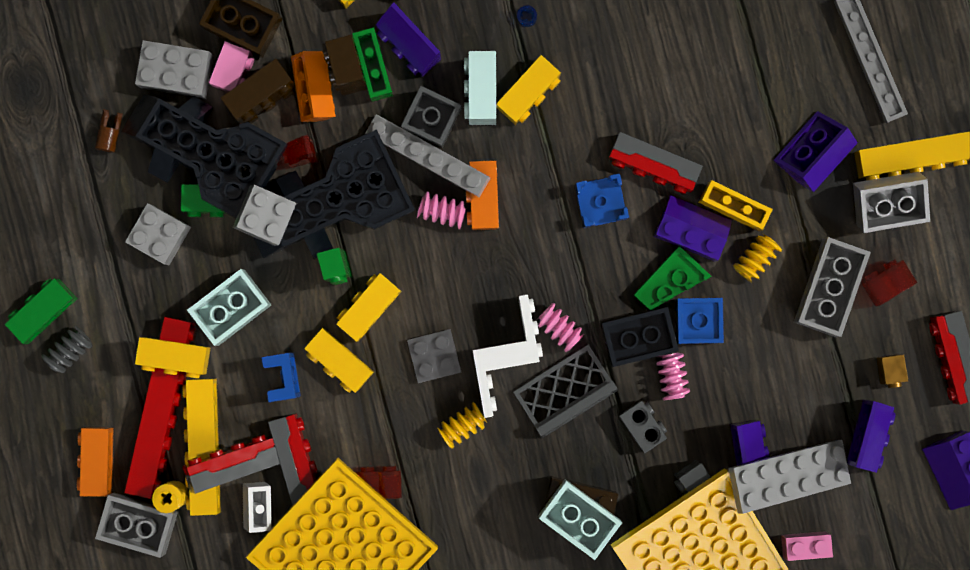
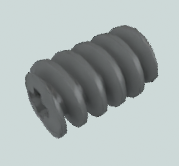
(67, 351)

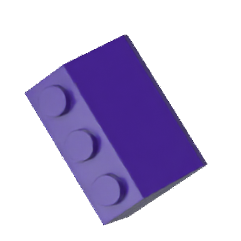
(407, 41)
(816, 151)
(693, 228)
(871, 435)
(748, 441)
(951, 467)

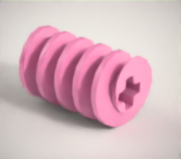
(442, 209)
(560, 327)
(673, 376)

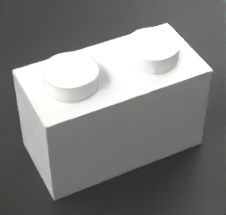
(257, 507)

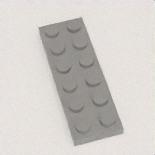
(789, 476)

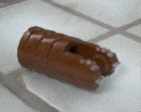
(107, 136)

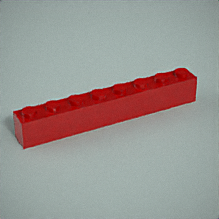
(158, 417)

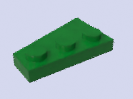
(671, 278)

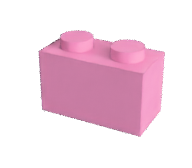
(231, 67)
(806, 546)

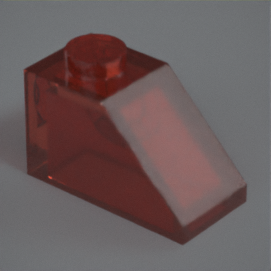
(300, 152)

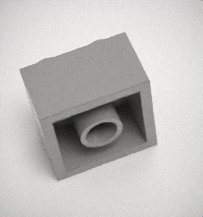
(264, 215)
(158, 234)

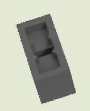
(638, 429)
(691, 477)

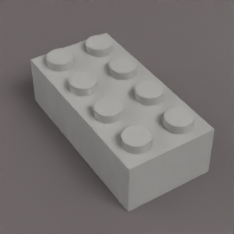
(832, 287)

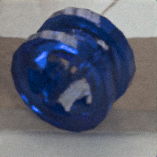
(529, 9)

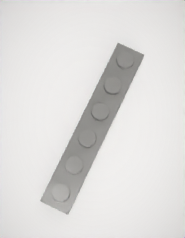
(871, 59)
(429, 156)

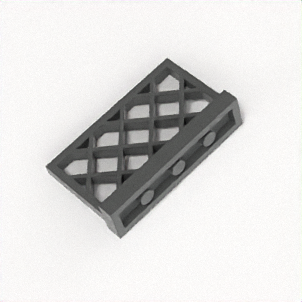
(576, 407)

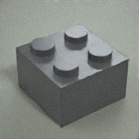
(431, 117)

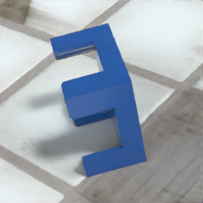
(601, 201)
(699, 320)
(288, 376)

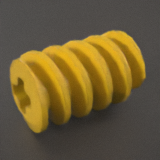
(757, 257)
(461, 426)
(161, 496)

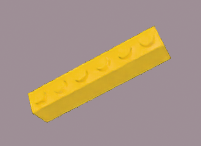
(913, 156)
(201, 438)

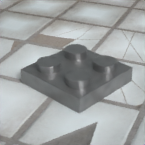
(434, 356)

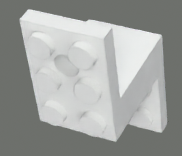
(507, 355)

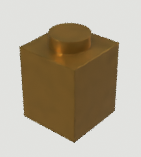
(892, 370)

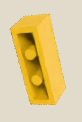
(529, 90)
(735, 205)
(368, 306)
(172, 357)
(338, 361)

